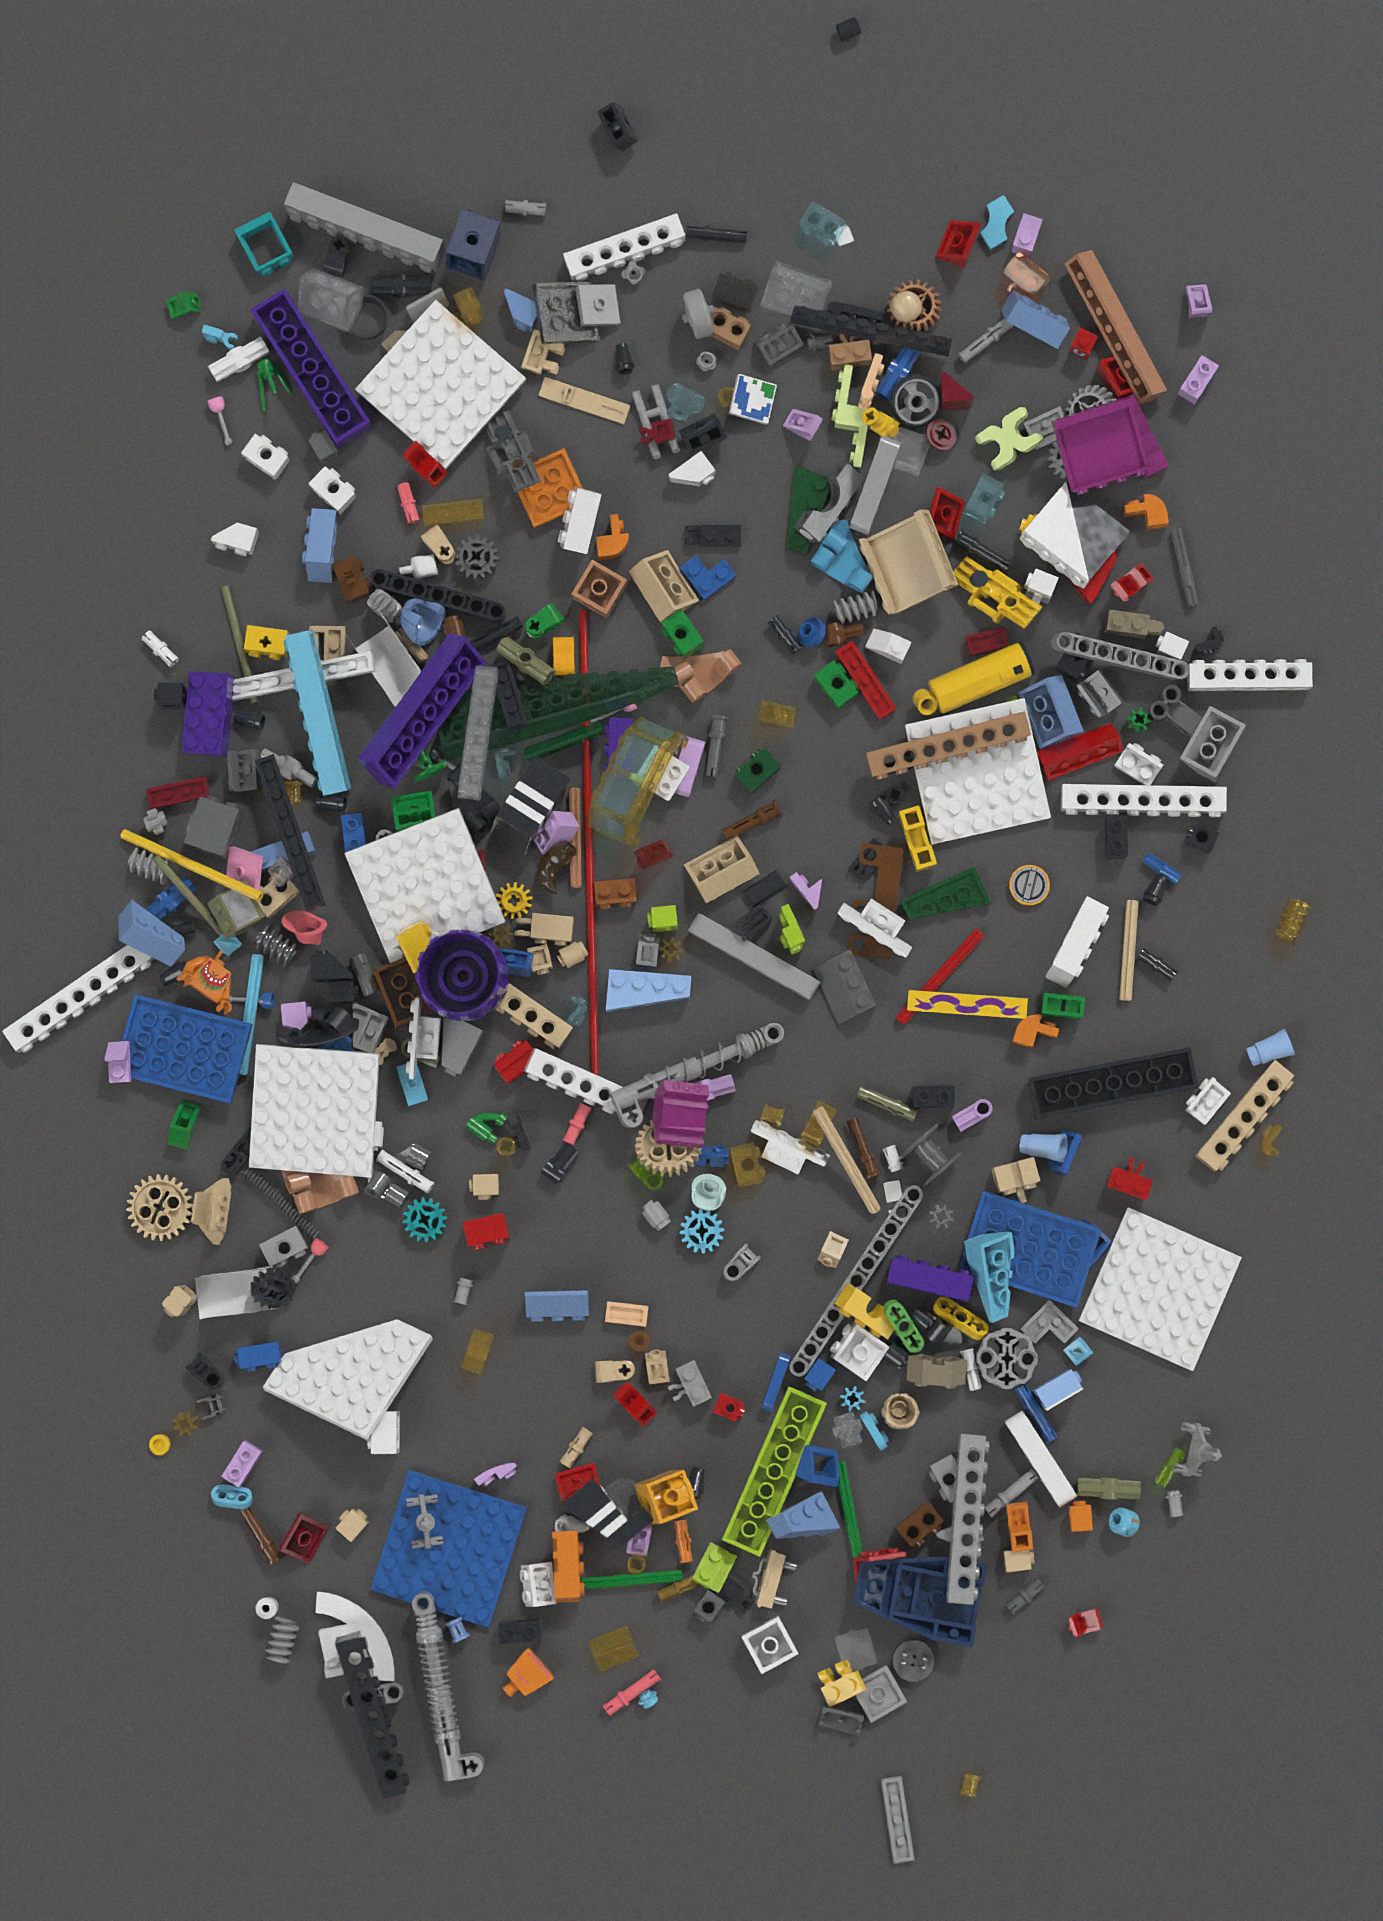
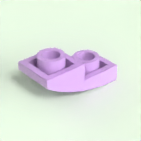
(504, 1470)

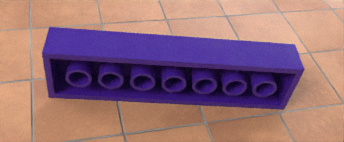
(311, 368)
(421, 711)

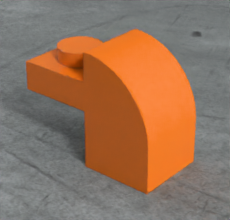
(1152, 508)
(613, 545)
(1028, 1028)
(1019, 1527)

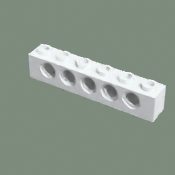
(631, 238)
(1197, 681)
(539, 1059)

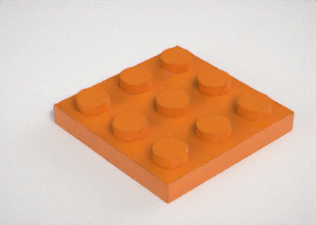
(549, 497)

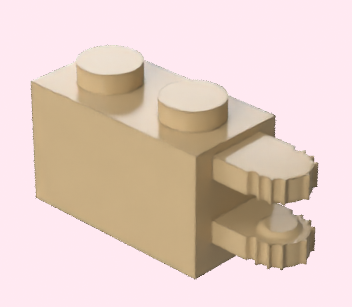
(548, 928)

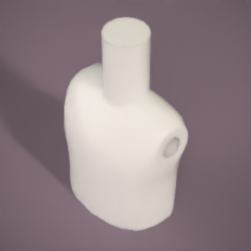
(421, 567)

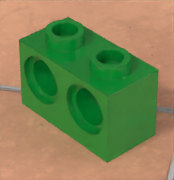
(1062, 1006)

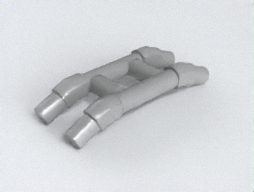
(645, 415)

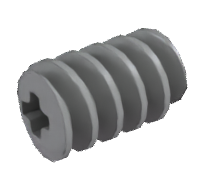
(857, 607)
(146, 865)
(282, 1640)

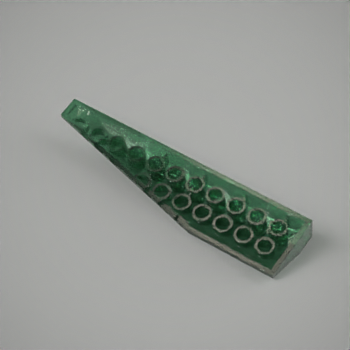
(558, 705)

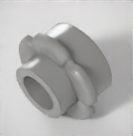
(706, 356)

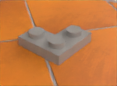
(1049, 1318)

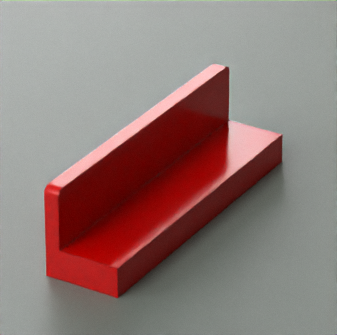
(1080, 751)

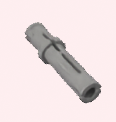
(992, 334)
(1011, 1493)

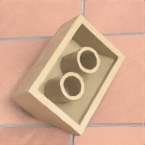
(663, 585)
(721, 869)

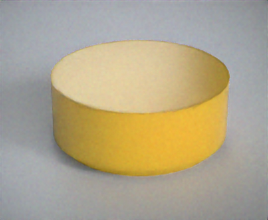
(159, 1444)

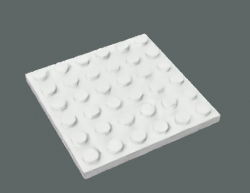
(440, 384)
(984, 788)
(428, 876)
(314, 1110)
(1160, 1289)

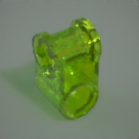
(644, 1175)

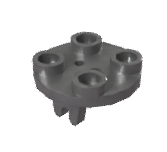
(903, 1658)

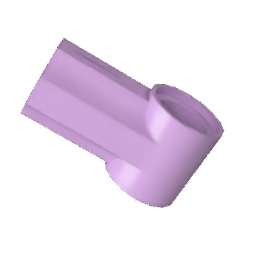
(719, 1086)
(970, 1115)

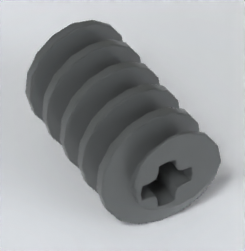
(276, 947)

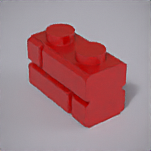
(512, 1065)

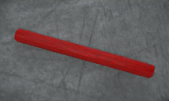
(945, 970)

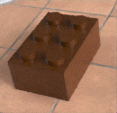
(399, 989)

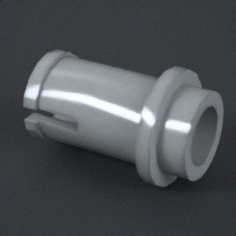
(463, 1291)
(1174, 1503)

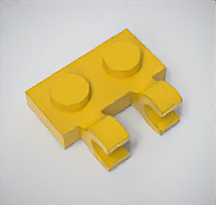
(843, 1688)

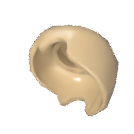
(906, 306)

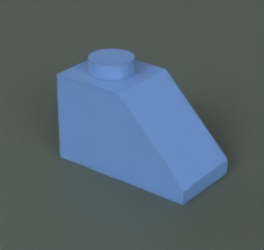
(522, 310)

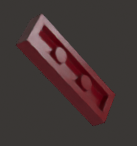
(177, 792)

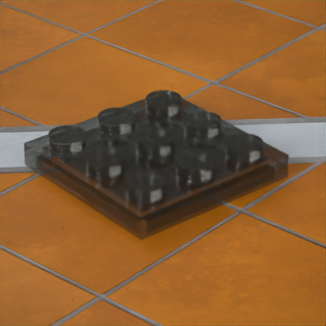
(559, 314)

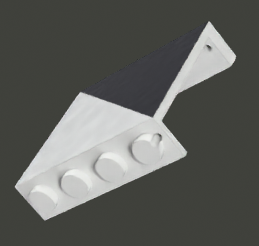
(1074, 535)

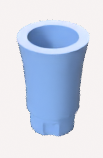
(1271, 1048)
(1045, 1146)

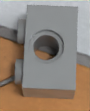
(271, 1247)
(937, 1472)

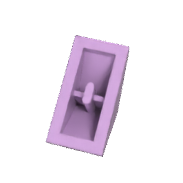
(640, 1542)

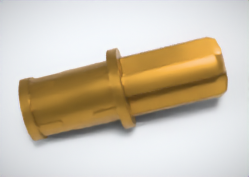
(676, 1589)

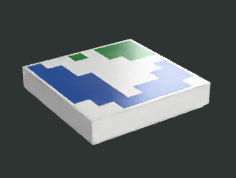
(752, 399)

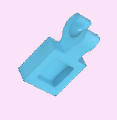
(213, 335)

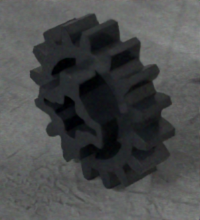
(272, 1288)

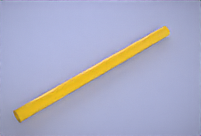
(191, 865)

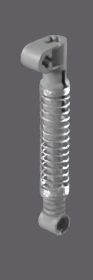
(439, 1693)

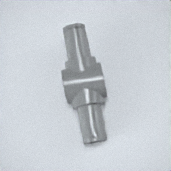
(292, 769)

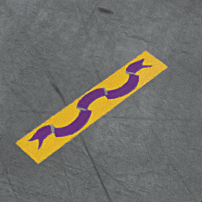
(967, 1004)

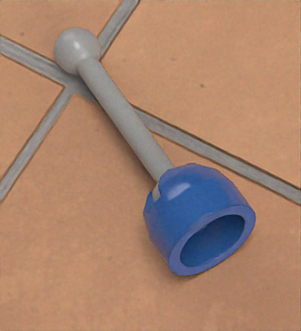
(266, 1000)

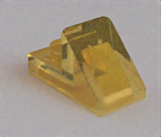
(776, 714)

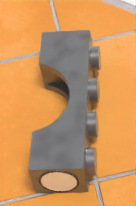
(843, 483)

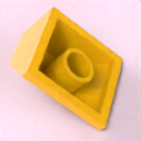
(414, 940)

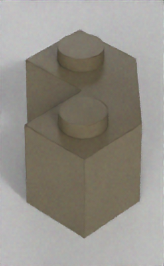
(940, 1371)

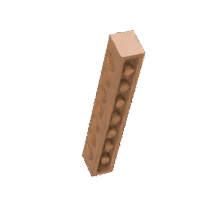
(1016, 721)

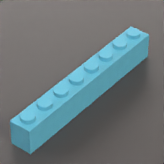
(317, 712)

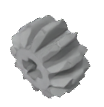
(384, 603)

